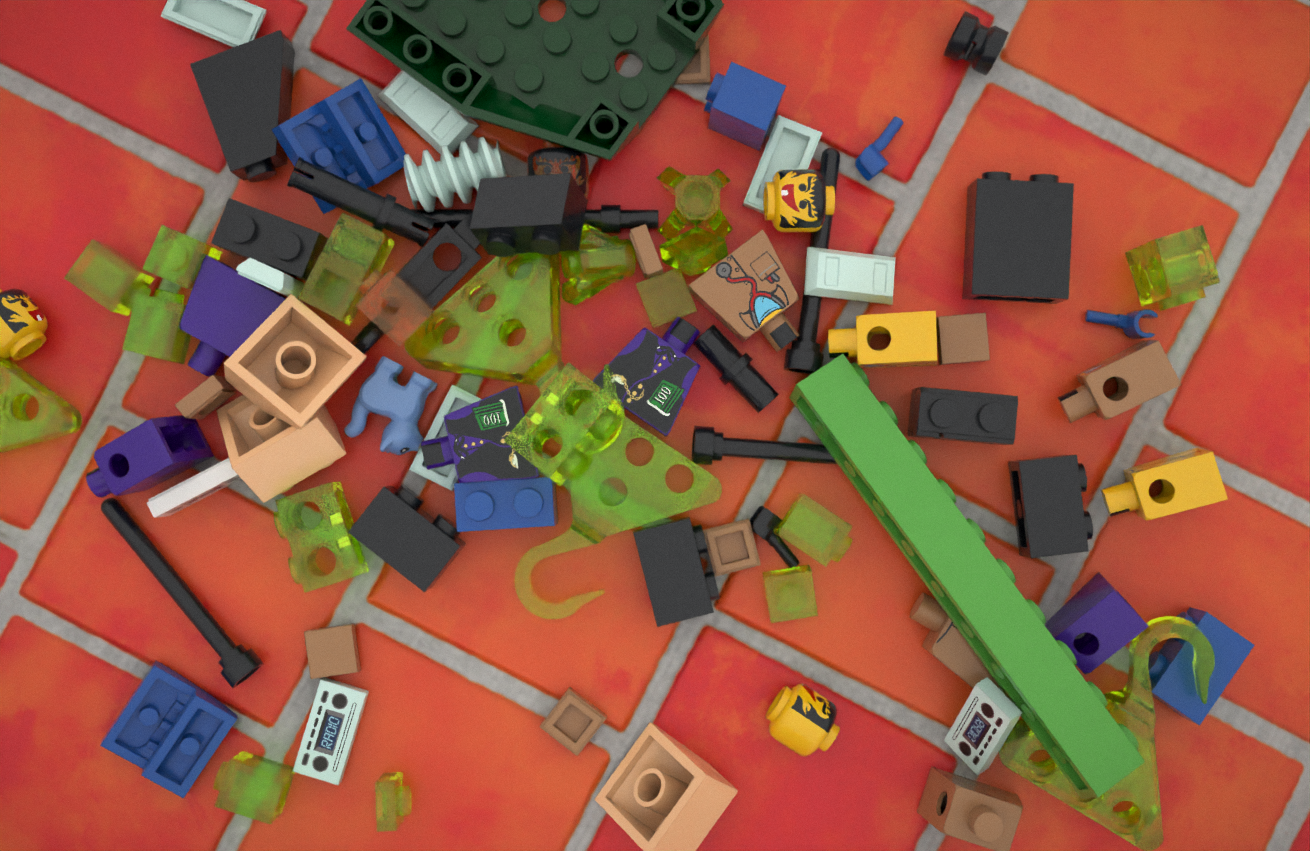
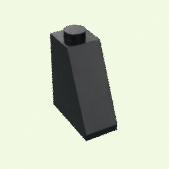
(246, 97)

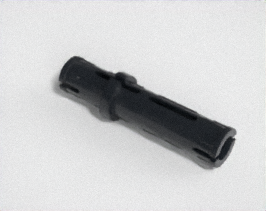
(361, 202)

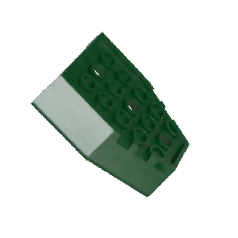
(541, 75)

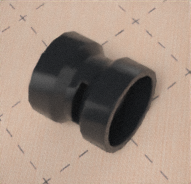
(985, 49)

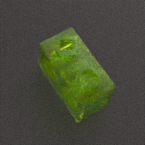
(1173, 268)
(554, 417)
(329, 533)

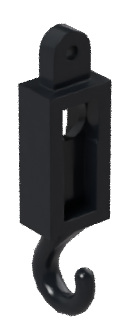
(427, 277)

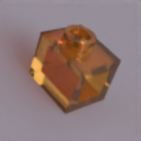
(393, 304)

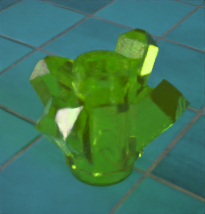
(694, 202)
(596, 265)

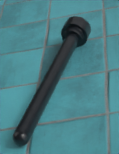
(805, 352)
(712, 446)
(235, 660)

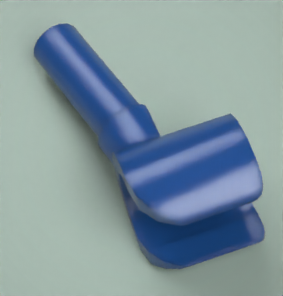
(871, 161)
(1128, 322)

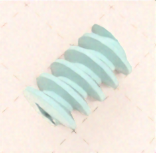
(452, 174)

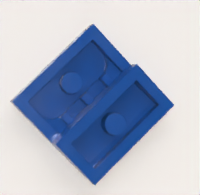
(345, 138)
(169, 729)

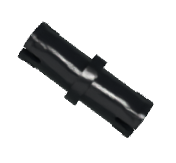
(735, 368)

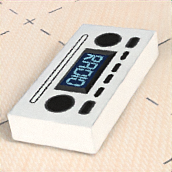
(193, 489)

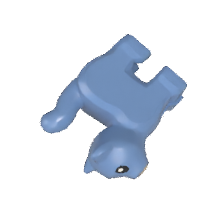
(401, 404)

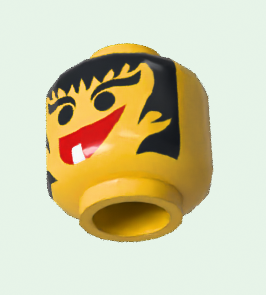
(798, 200)
(20, 325)
(802, 720)

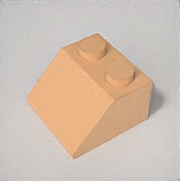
(292, 363)
(273, 453)
(665, 794)

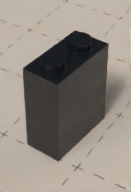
(1018, 239)

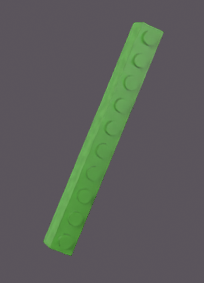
(967, 579)

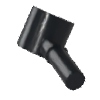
(764, 524)

